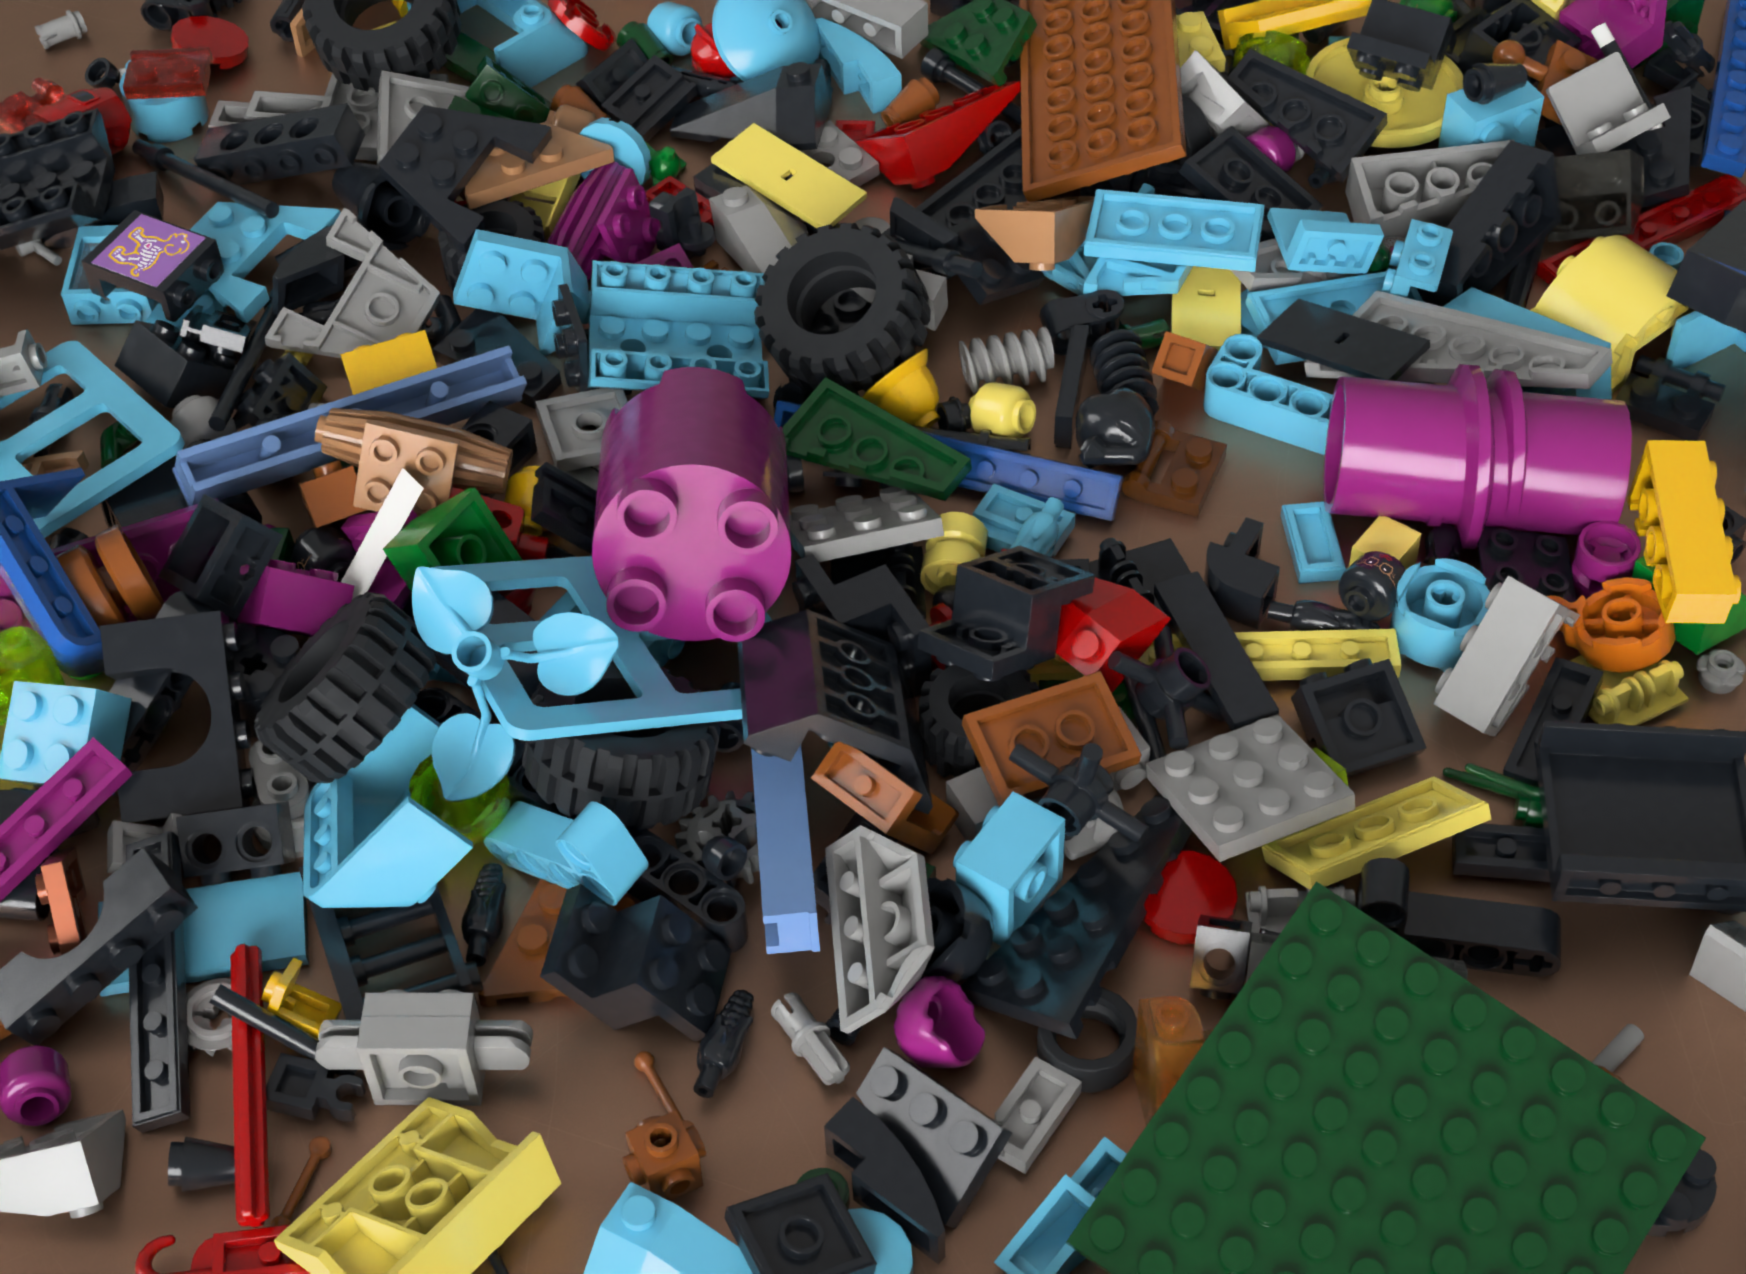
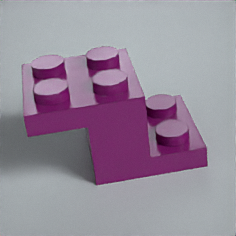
(1633, 23)

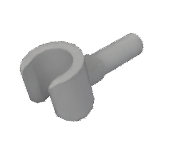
(40, 249)

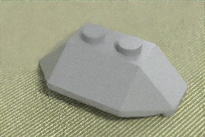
(877, 923)

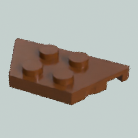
(524, 953)

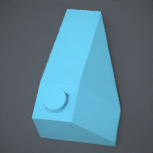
(659, 1238)

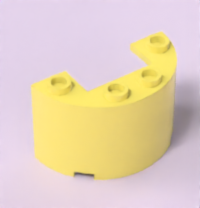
(1614, 295)

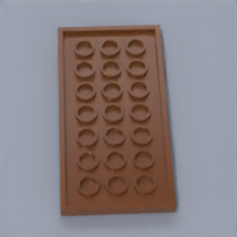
(1098, 92)

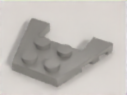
(377, 306)

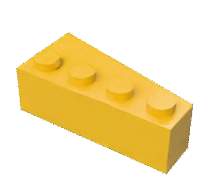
(1684, 532)

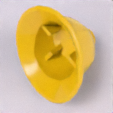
(908, 392)

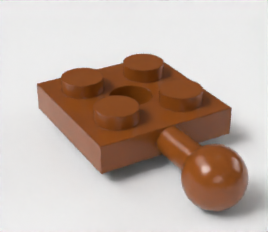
(1560, 63)

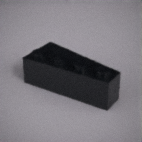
(1499, 222)

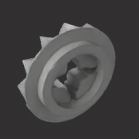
(200, 1011)

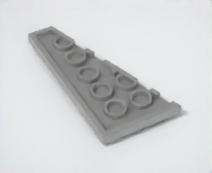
(1475, 340)

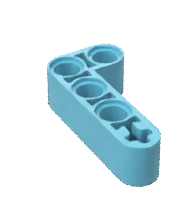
(1263, 402)
(569, 852)

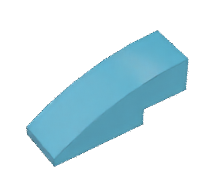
(858, 65)
(1042, 1240)

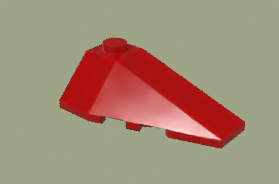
(931, 144)
(1104, 623)

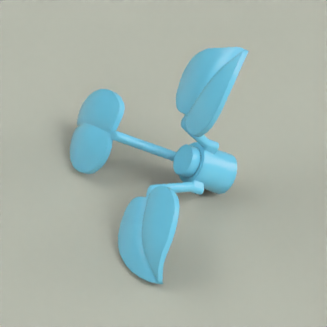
(448, 613)

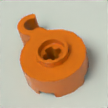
(1619, 626)

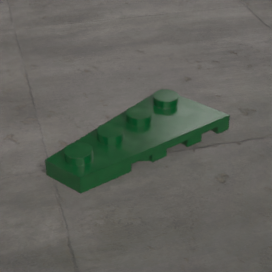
(866, 441)

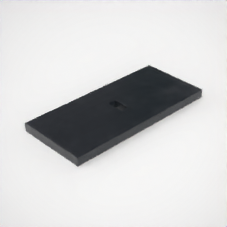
(1367, 352)

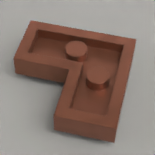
(63, 889)

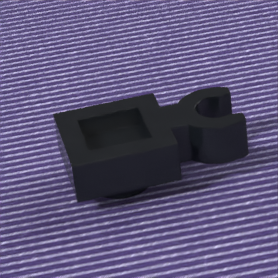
(303, 1086)

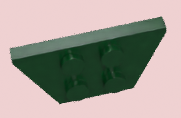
(982, 36)

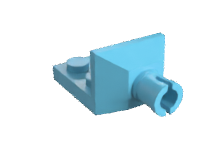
(521, 281)

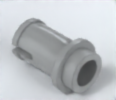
(61, 29)

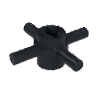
(1170, 685)
(1079, 791)

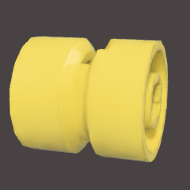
(962, 542)

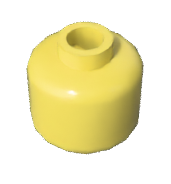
(1002, 409)

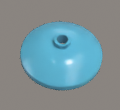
(754, 42)

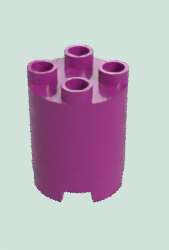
(692, 510)

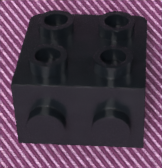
(572, 341)

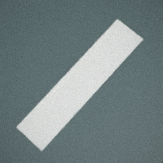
(383, 529)

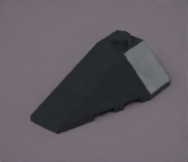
(784, 101)

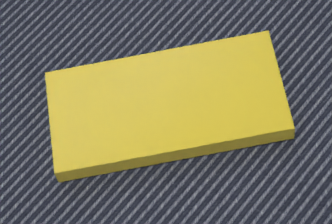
(1376, 830)

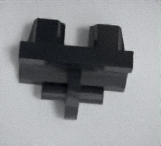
(681, 223)

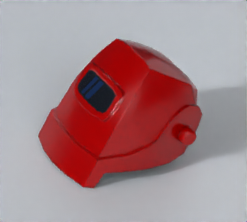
(114, 114)

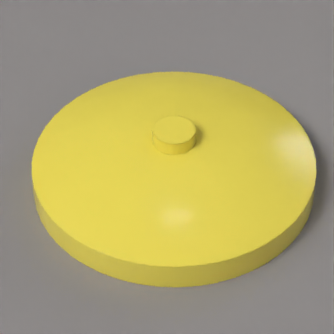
(1411, 115)

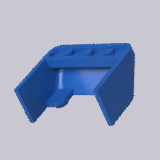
(38, 577)

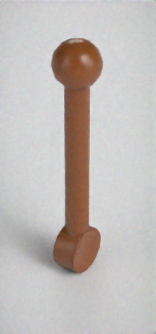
(644, 1062)
(319, 1149)

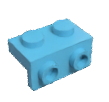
(1418, 259)

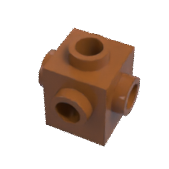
(665, 1156)

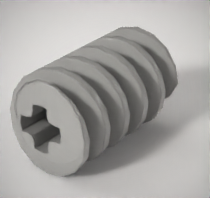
(1008, 358)

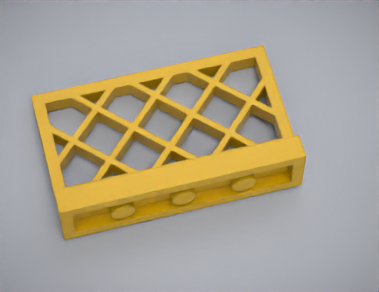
(1285, 17)

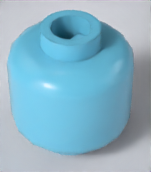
(674, 26)

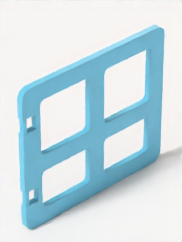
(102, 394)
(656, 699)

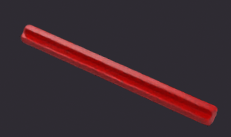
(249, 1095)

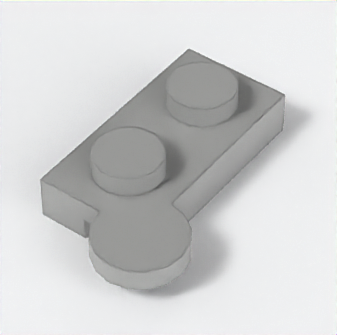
(1035, 1111)

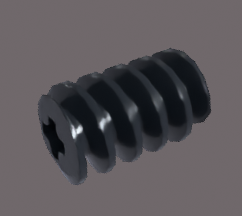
(1121, 362)

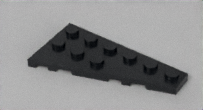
(1082, 931)

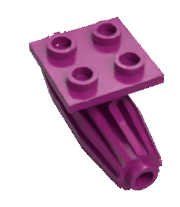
(608, 219)

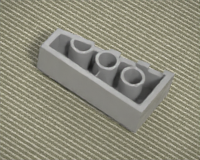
(1417, 184)

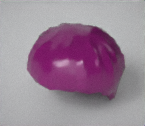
(938, 1025)

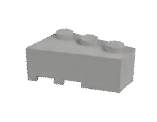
(1501, 655)

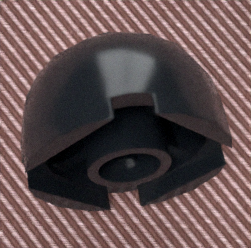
(960, 930)

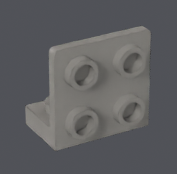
(1602, 106)

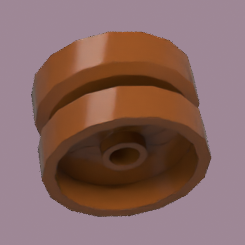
(115, 584)

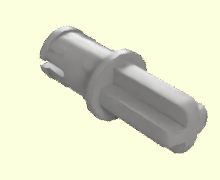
(811, 1039)

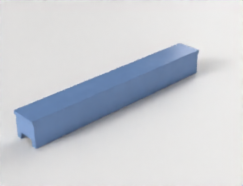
(288, 444)
(784, 854)

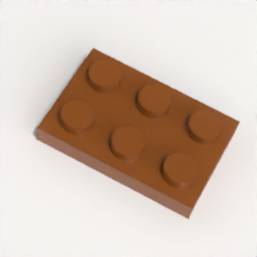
(1054, 726)

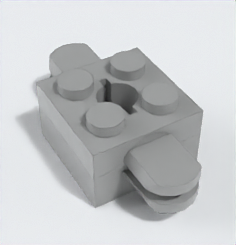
(424, 1047)

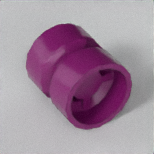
(1603, 553)

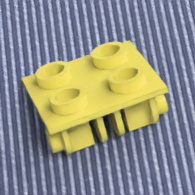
(1636, 695)

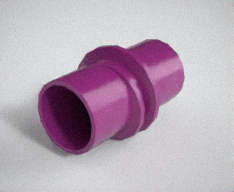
(1475, 454)

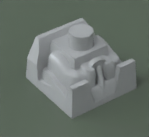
(1217, 99)

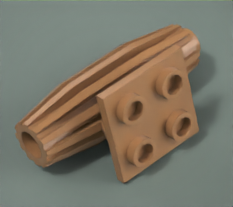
(429, 451)

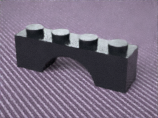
(138, 911)

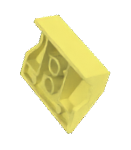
(424, 1199)

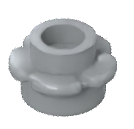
(1720, 671)

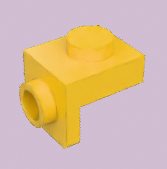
(296, 1003)

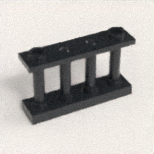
(353, 972)

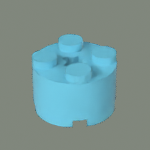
(165, 118)
(1437, 610)

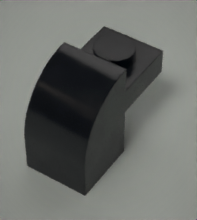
(1240, 580)

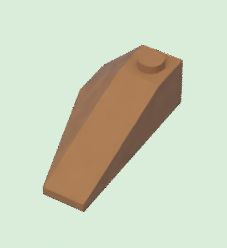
(1039, 230)

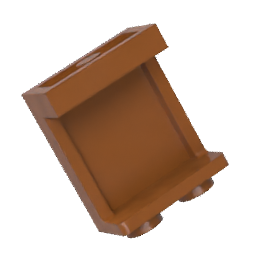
(883, 798)

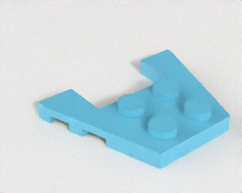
(246, 239)

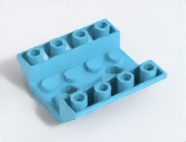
(670, 319)

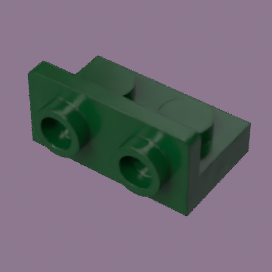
(506, 94)

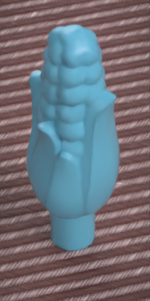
(1041, 528)

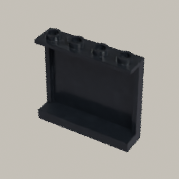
(1644, 814)

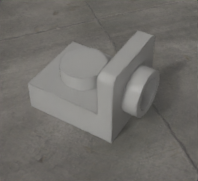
(21, 365)

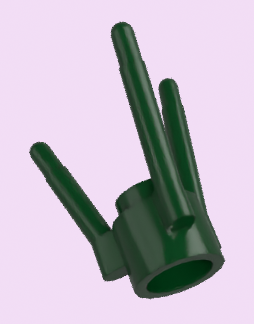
(1527, 802)

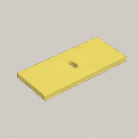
(765, 163)
(1207, 306)

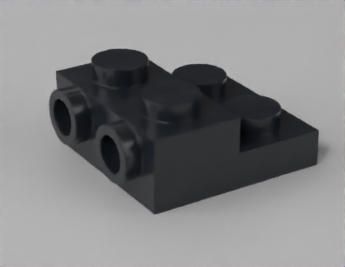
(1359, 716)

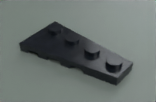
(1312, 114)

